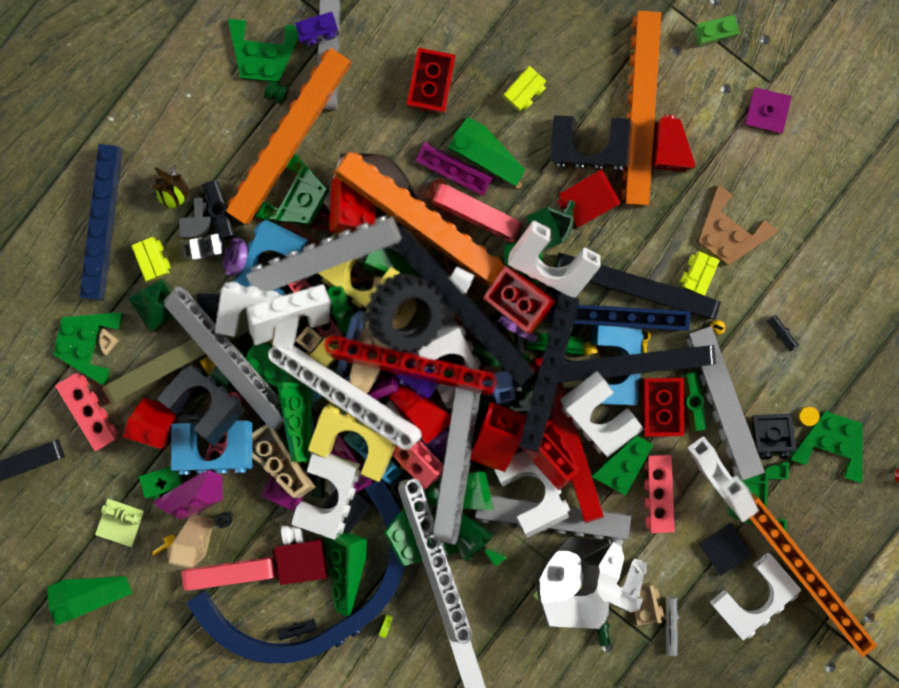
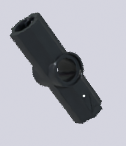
(214, 198)

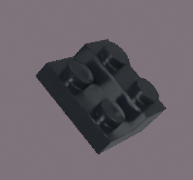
(774, 435)

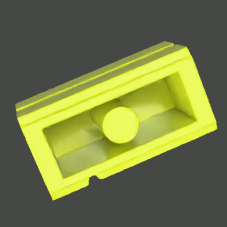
(524, 89)
(151, 259)
(700, 273)

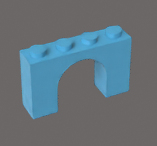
(269, 237)
(628, 342)
(235, 457)

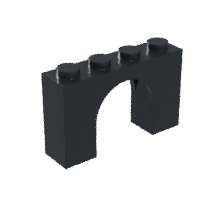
(614, 155)
(223, 409)

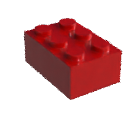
(431, 81)
(348, 208)
(519, 300)
(663, 406)

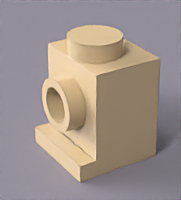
(309, 338)

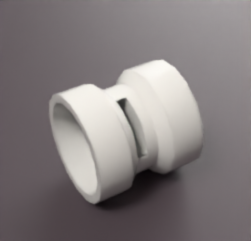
(291, 533)

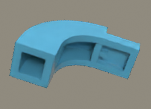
(358, 443)

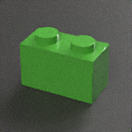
(716, 31)

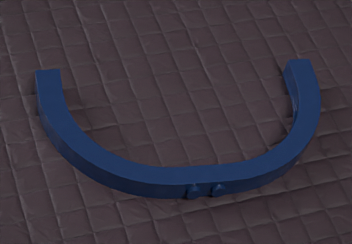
(248, 647)

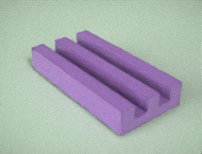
(515, 328)

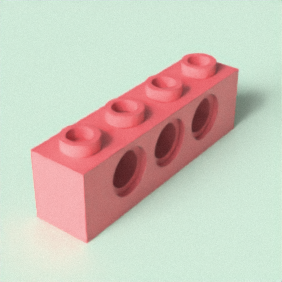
(77, 407)
(419, 463)
(665, 523)

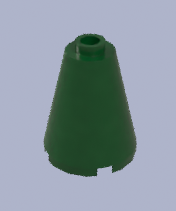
(471, 537)

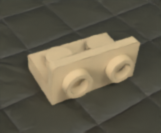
(649, 608)

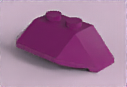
(193, 496)

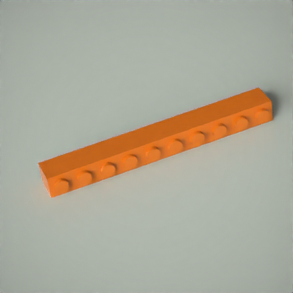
(642, 106)
(289, 135)
(418, 219)
(811, 579)

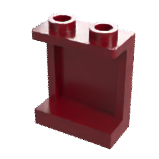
(300, 562)

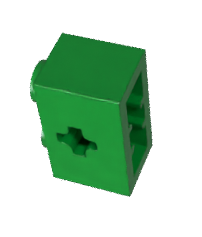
(151, 480)

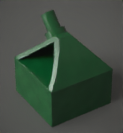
(558, 222)
(150, 305)

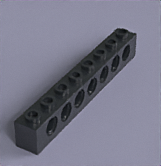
(549, 373)

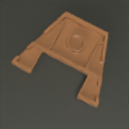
(727, 238)

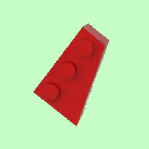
(554, 458)

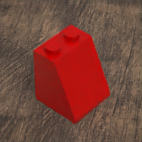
(671, 146)
(592, 198)
(421, 412)
(151, 424)
(498, 437)

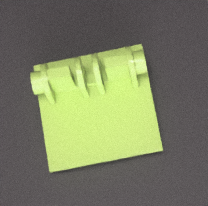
(119, 522)

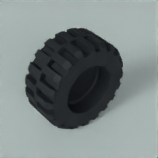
(389, 297)

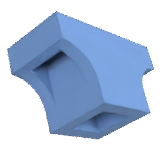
(504, 389)

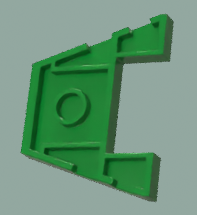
(259, 59)
(302, 199)
(78, 340)
(836, 436)
(759, 486)
(403, 541)

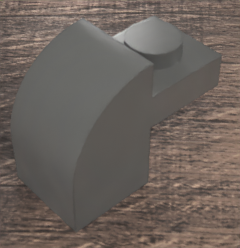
(198, 225)
(202, 247)

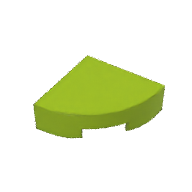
(385, 626)

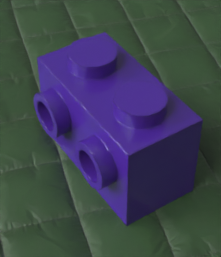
(317, 29)
(422, 387)

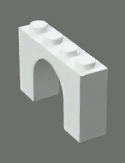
(567, 279)
(236, 298)
(266, 315)
(450, 340)
(607, 436)
(343, 475)
(729, 488)
(550, 510)
(781, 591)

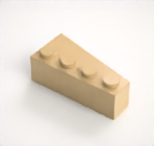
(273, 453)
(191, 542)

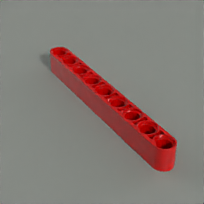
(403, 358)
(583, 481)

